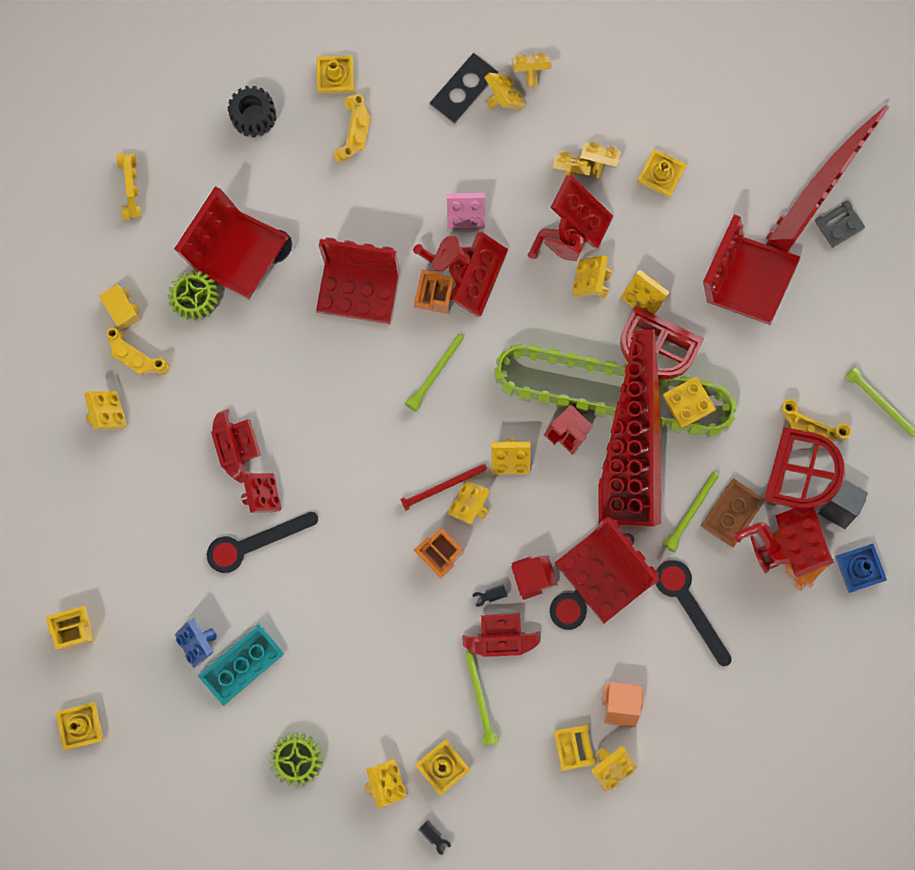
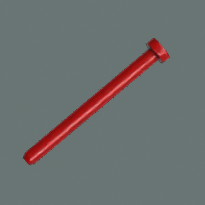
(442, 486)

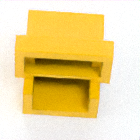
(70, 628)

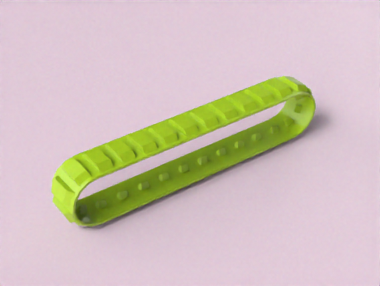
(608, 368)

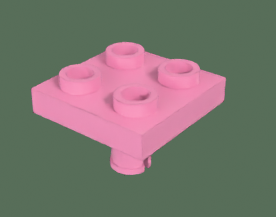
(466, 210)

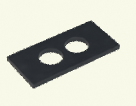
(454, 110)

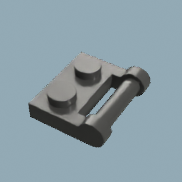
(843, 229)

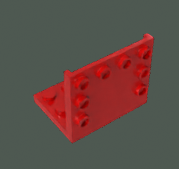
(230, 245)
(748, 275)
(358, 280)
(607, 570)

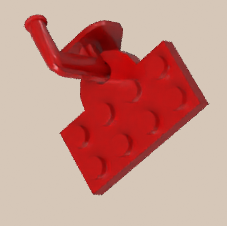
(581, 221)
(476, 272)
(797, 542)

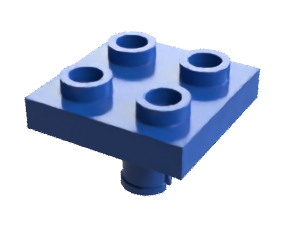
(860, 568)
(195, 642)

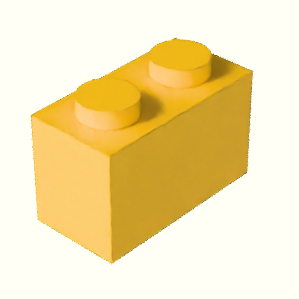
(120, 307)

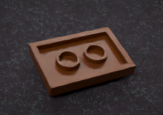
(732, 512)

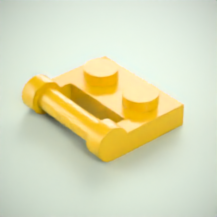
(568, 749)

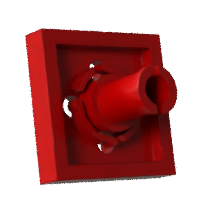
(261, 493)

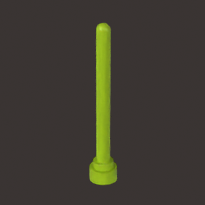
(855, 376)
(414, 402)
(671, 542)
(489, 735)

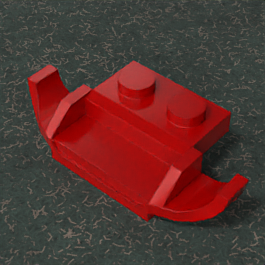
(234, 444)
(501, 637)

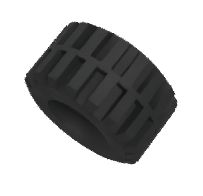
(247, 98)

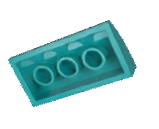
(240, 664)

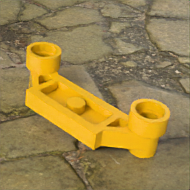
(357, 128)
(127, 161)
(132, 357)
(801, 422)

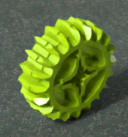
(186, 297)
(296, 768)

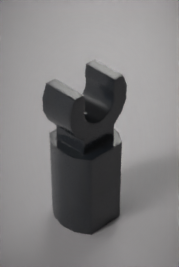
(491, 595)
(433, 836)

